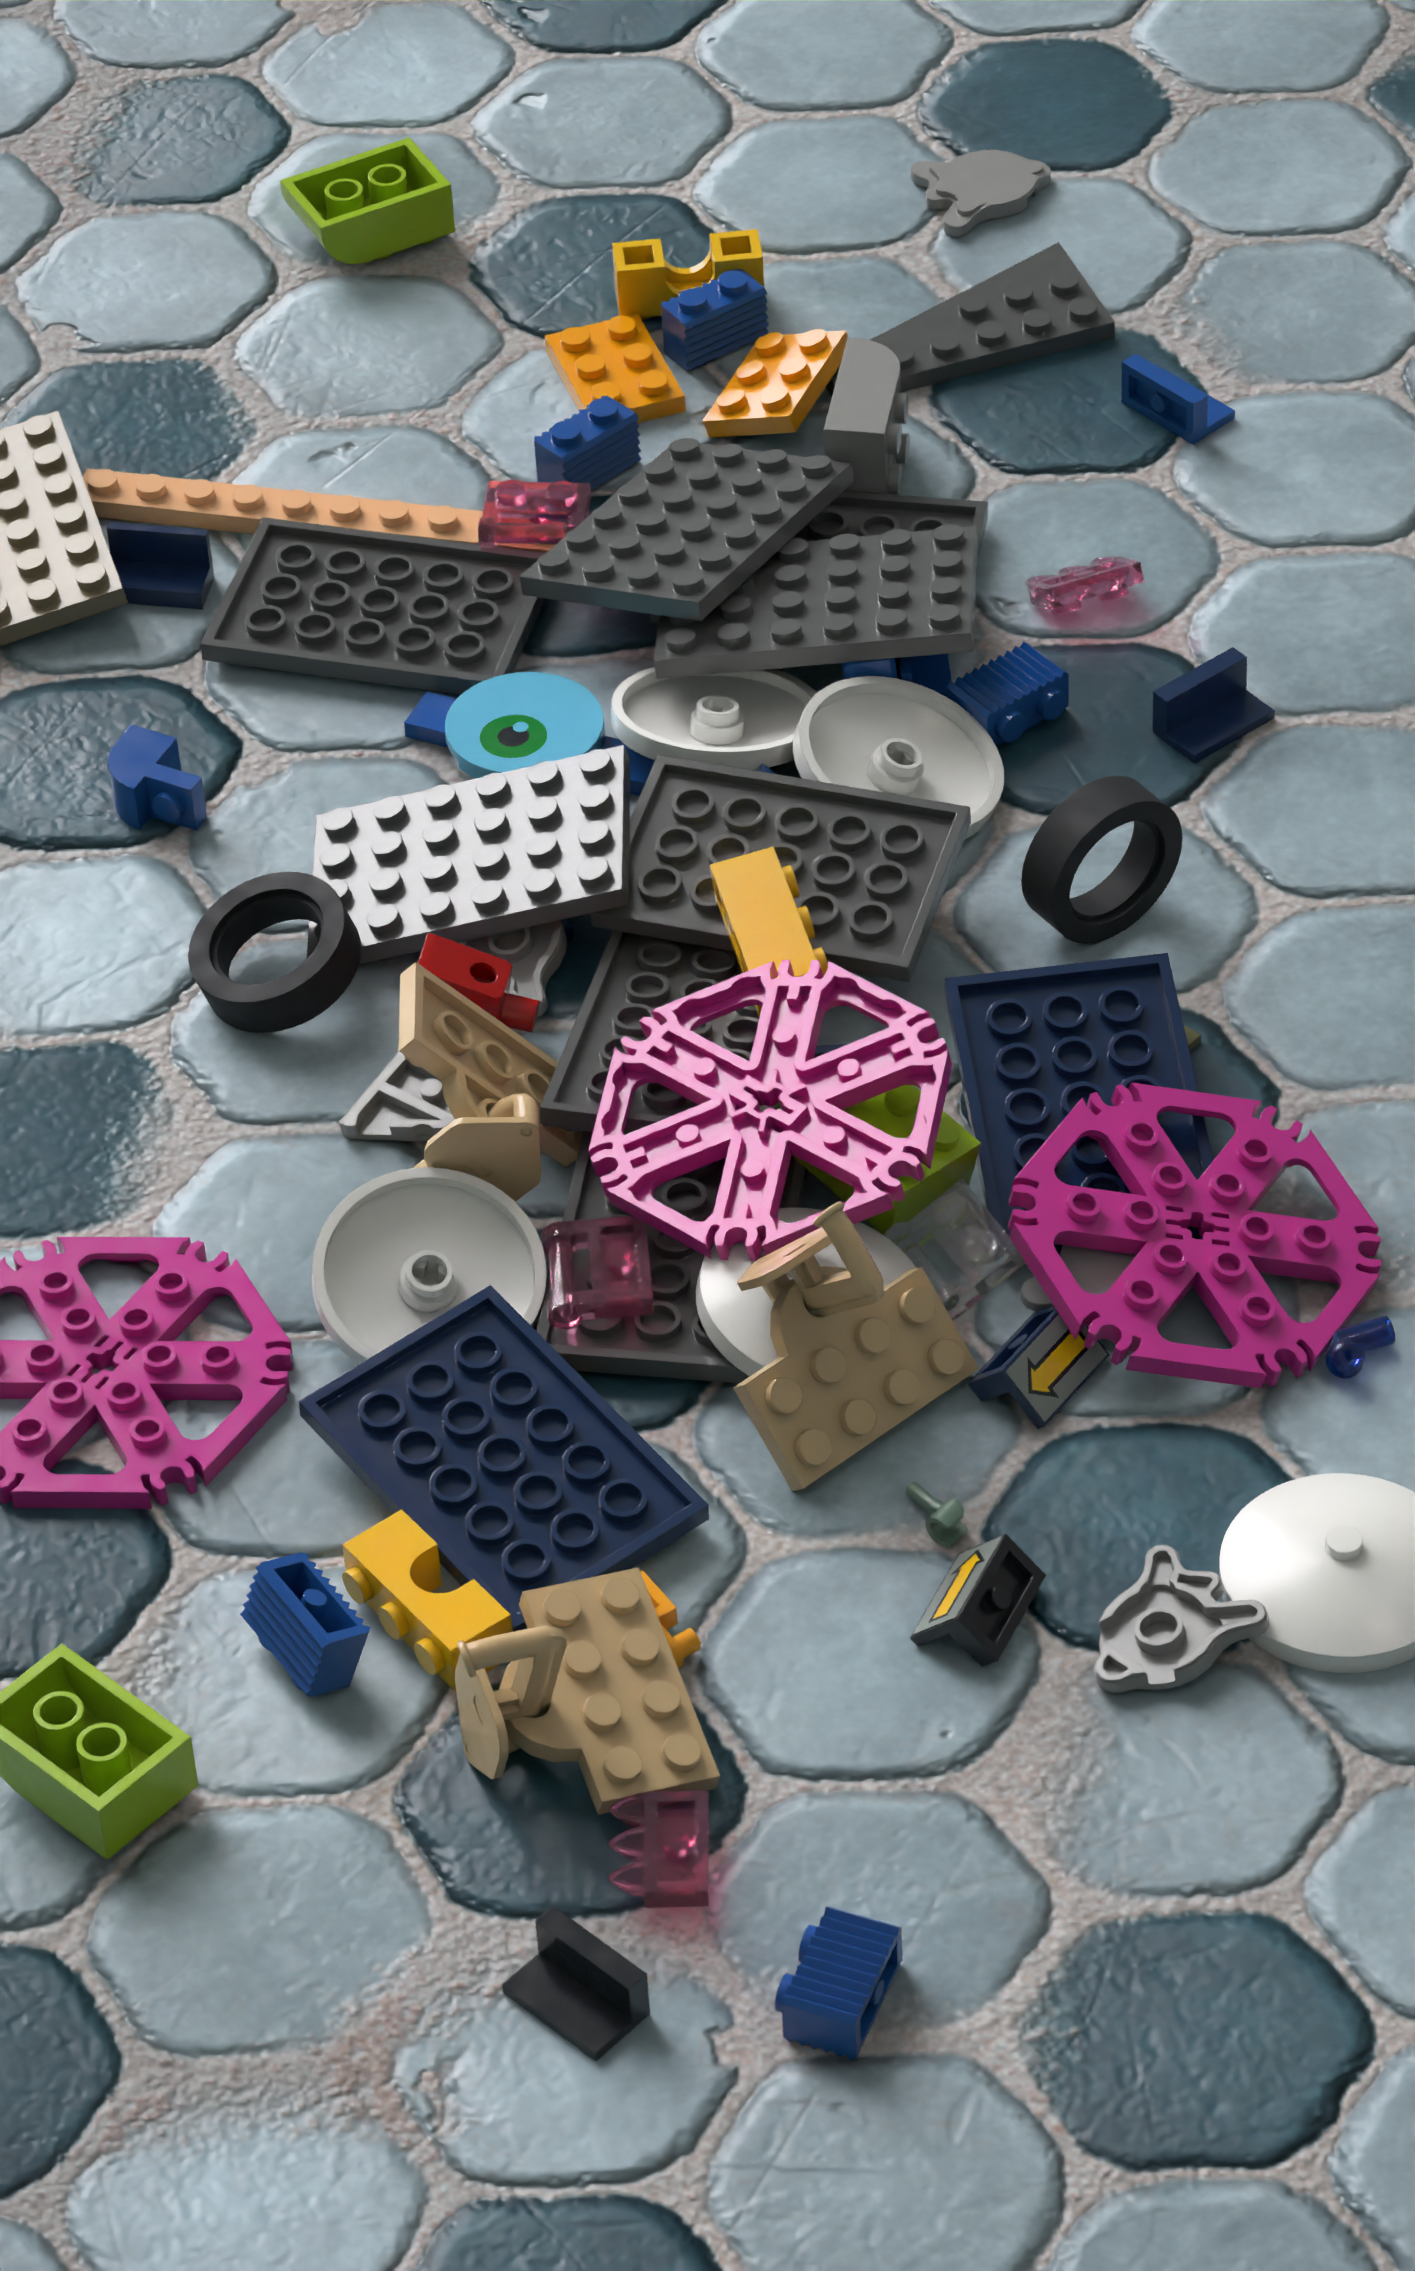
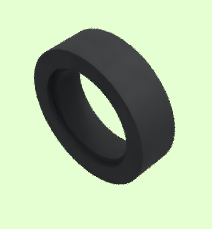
(1071, 834)
(300, 993)

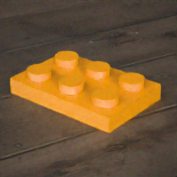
(617, 362)
(776, 384)

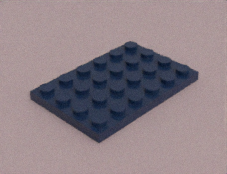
(1057, 1034)
(502, 1454)

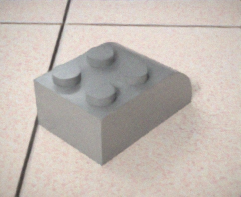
(868, 418)

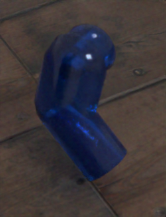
(1350, 1345)

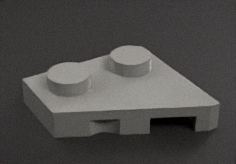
(398, 1106)

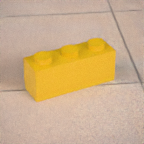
(761, 913)

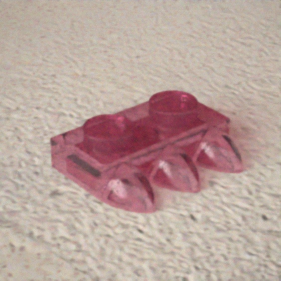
(1105, 578)
(667, 1848)

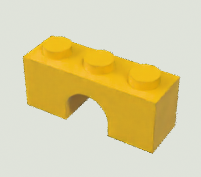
(647, 279)
(394, 1573)

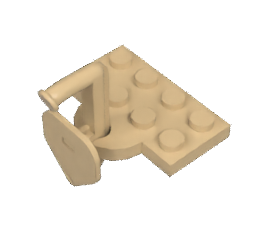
(489, 1084)
(846, 1351)
(587, 1688)

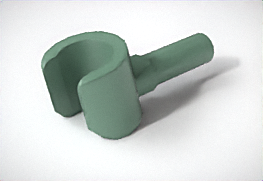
(944, 1520)

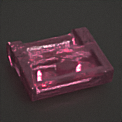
(532, 512)
(617, 1270)

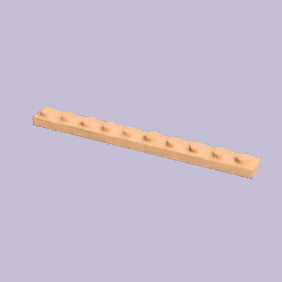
(242, 507)

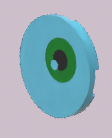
(522, 722)

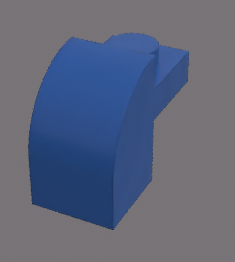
(150, 781)

